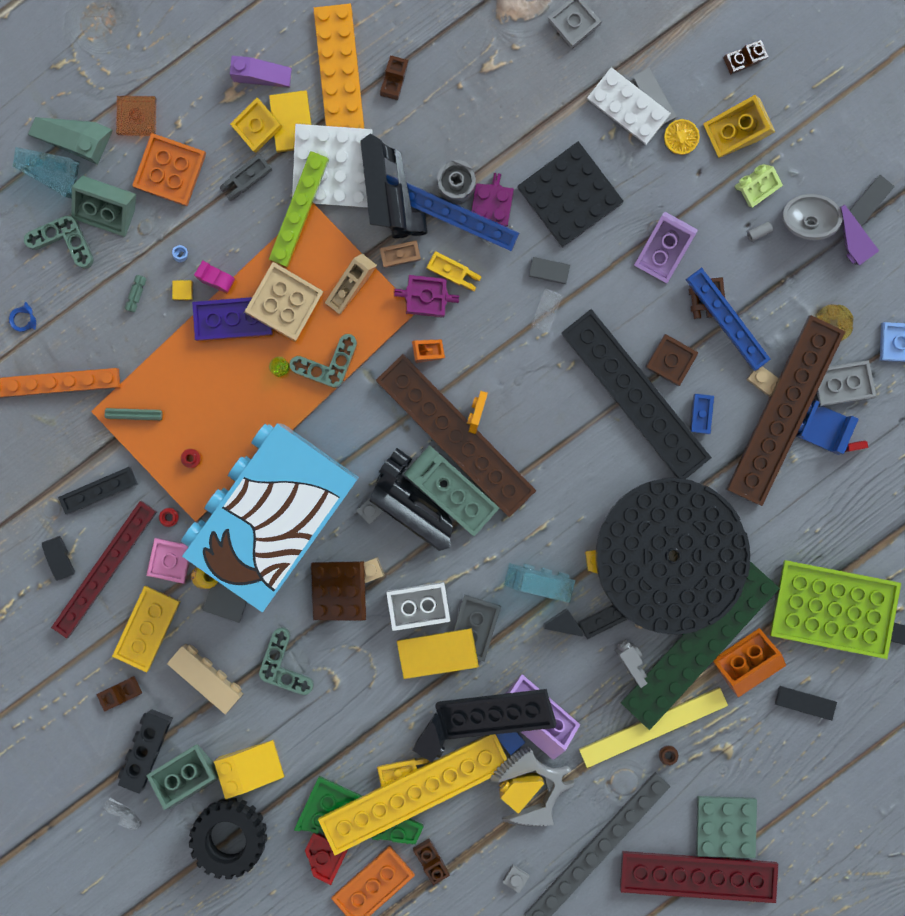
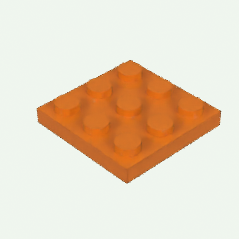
(169, 169)

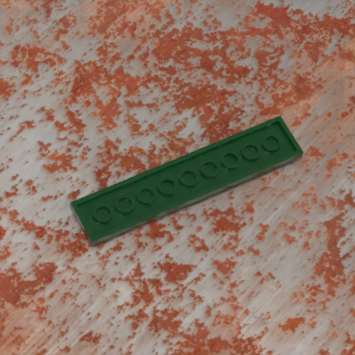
(695, 652)

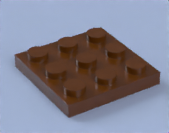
(338, 591)

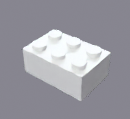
(418, 606)

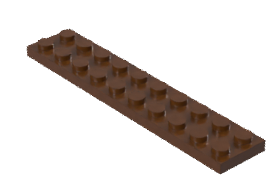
(785, 410)
(450, 431)

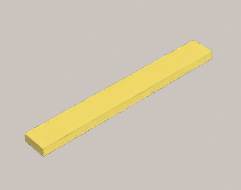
(639, 734)

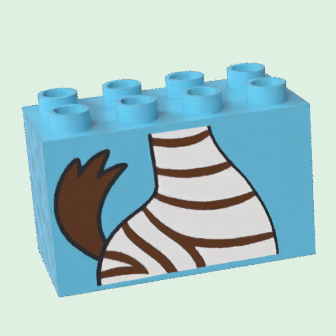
(267, 514)

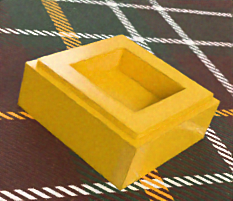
(182, 290)

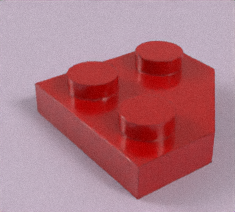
(322, 859)

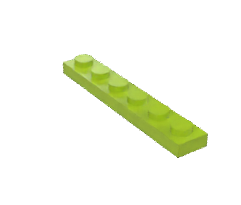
(299, 208)

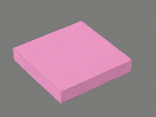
(167, 561)

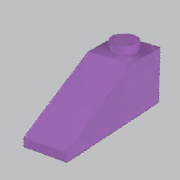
(259, 72)
(856, 239)

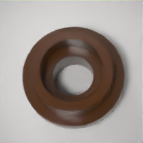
(668, 761)

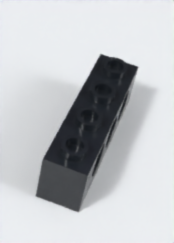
(160, 724)

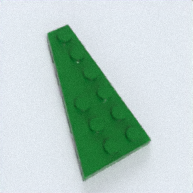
(329, 796)

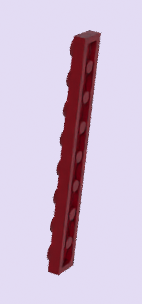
(104, 569)

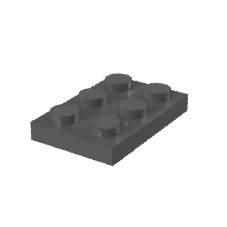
(482, 619)

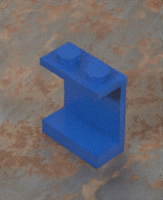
(827, 428)

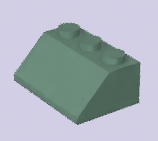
(102, 205)
(183, 777)

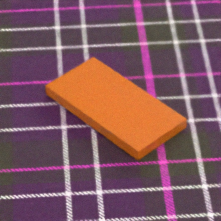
(373, 884)

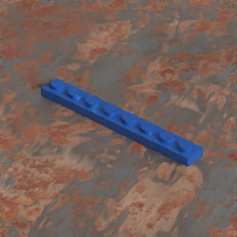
(459, 216)

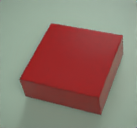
(857, 446)

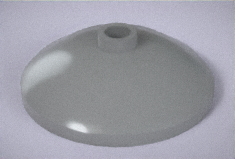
(812, 217)

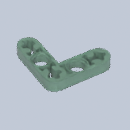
(67, 234)
(327, 371)
(278, 671)

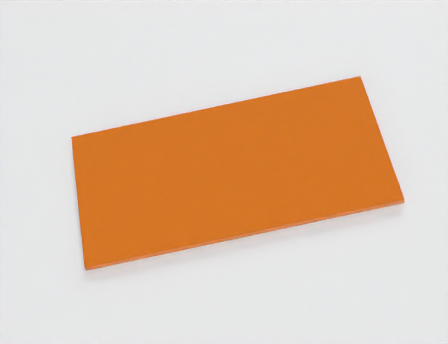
(222, 389)

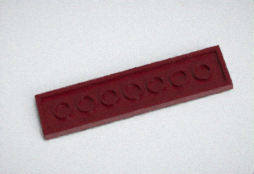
(699, 877)

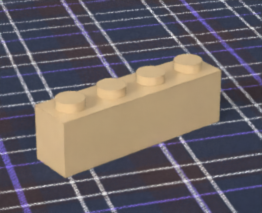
(205, 678)

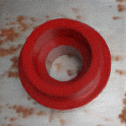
(196, 458)
(162, 517)

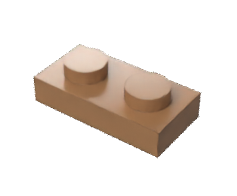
(400, 254)

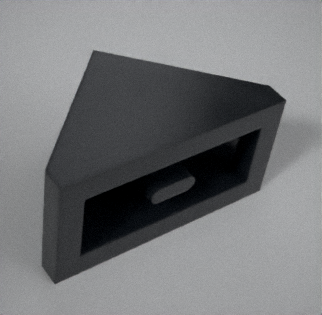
(563, 623)

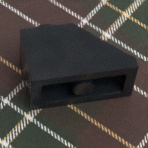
(431, 740)

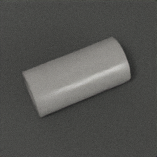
(759, 231)

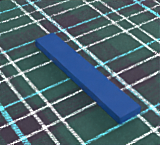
(728, 319)

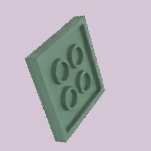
(726, 827)

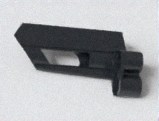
(388, 203)
(397, 498)

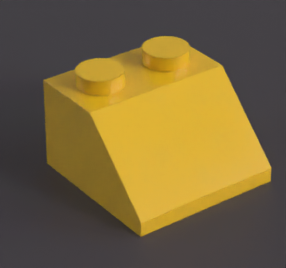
(520, 790)

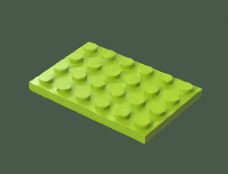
(835, 609)

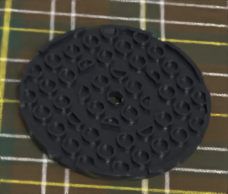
(636, 563)

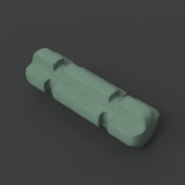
(135, 293)

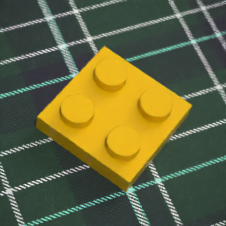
(256, 125)

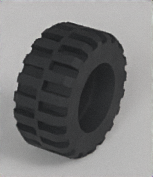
(212, 858)

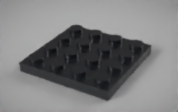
(570, 194)

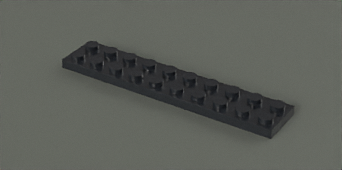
(636, 395)

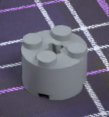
(450, 173)

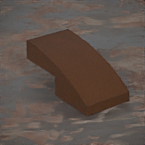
(394, 77)
(119, 693)

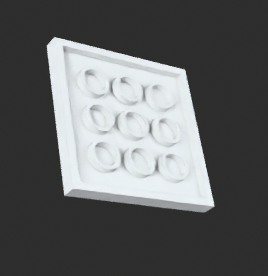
(344, 175)

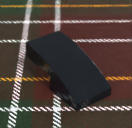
(57, 558)

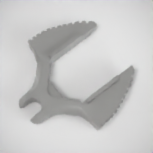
(525, 762)

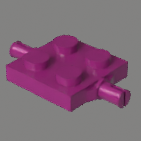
(493, 201)
(426, 296)

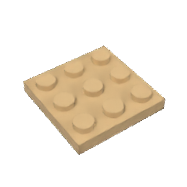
(283, 301)

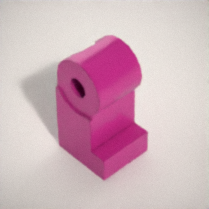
(214, 277)

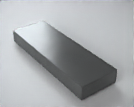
(871, 199)

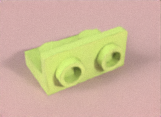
(759, 184)

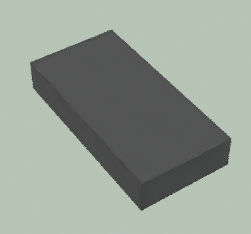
(549, 270)

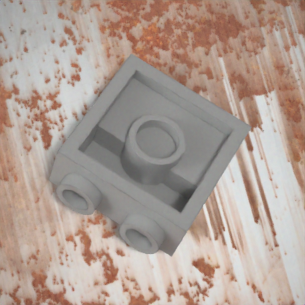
(631, 658)

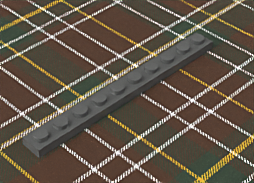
(599, 847)

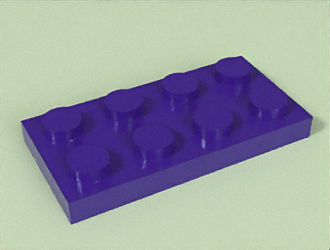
(226, 320)

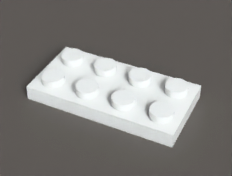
(628, 106)

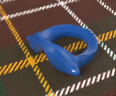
(24, 309)

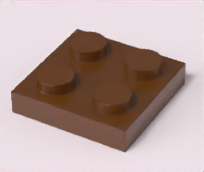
(672, 360)

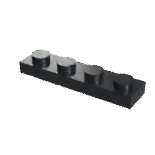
(97, 490)

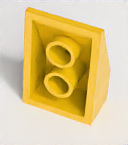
(739, 126)
(248, 769)

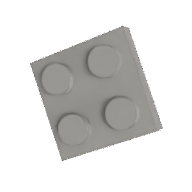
(574, 21)

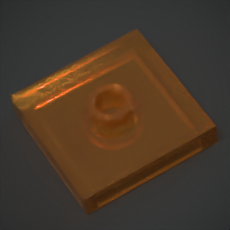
(136, 115)

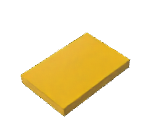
(289, 110)

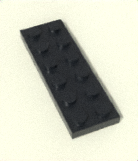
(496, 714)

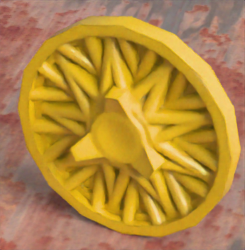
(681, 136)

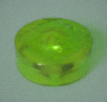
(279, 366)

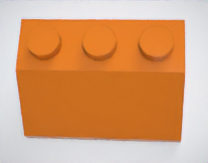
(749, 662)

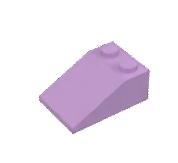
(666, 247)

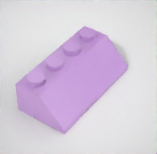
(552, 740)

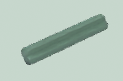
(133, 414)

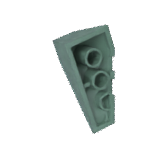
(76, 137)

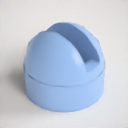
(177, 251)

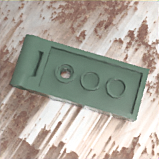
(459, 498)

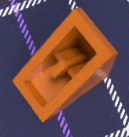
(428, 350)

